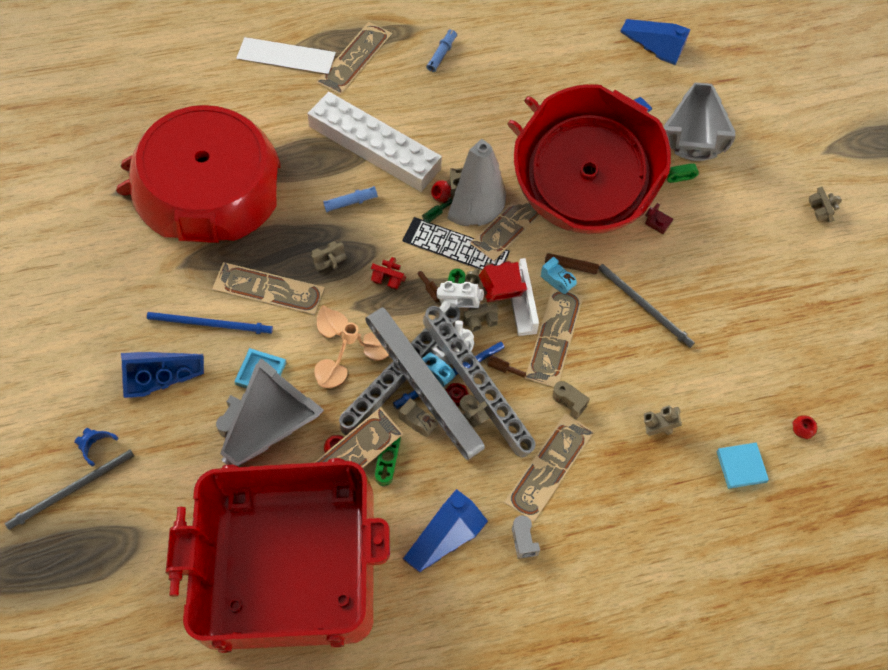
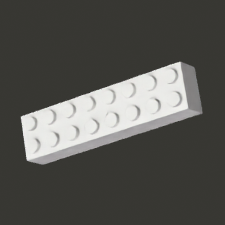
(375, 141)

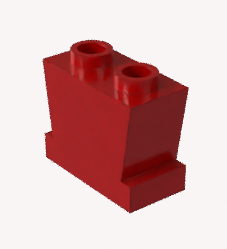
(502, 281)

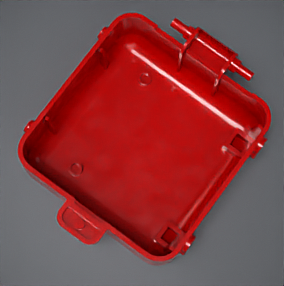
(279, 556)

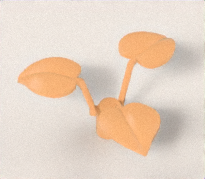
(331, 323)

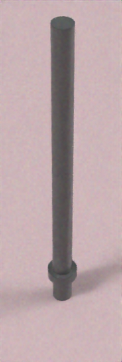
(682, 336)
(21, 517)

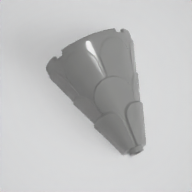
(700, 125)
(480, 188)
(266, 415)

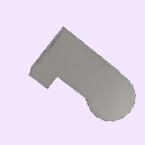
(223, 422)
(522, 538)

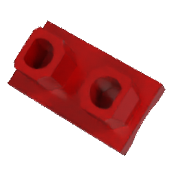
(395, 276)

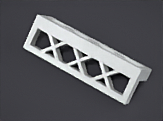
(524, 306)

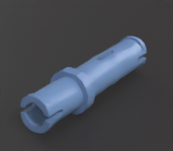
(444, 46)
(349, 199)

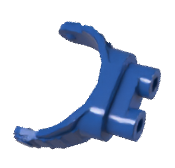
(89, 437)

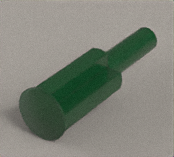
(435, 211)

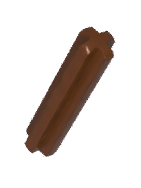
(574, 264)

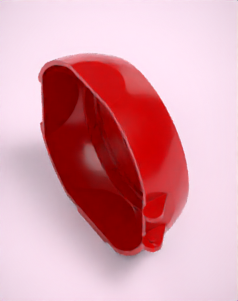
(597, 130)
(206, 199)

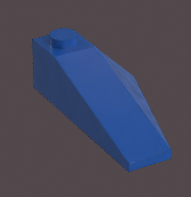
(661, 38)
(154, 371)
(451, 527)

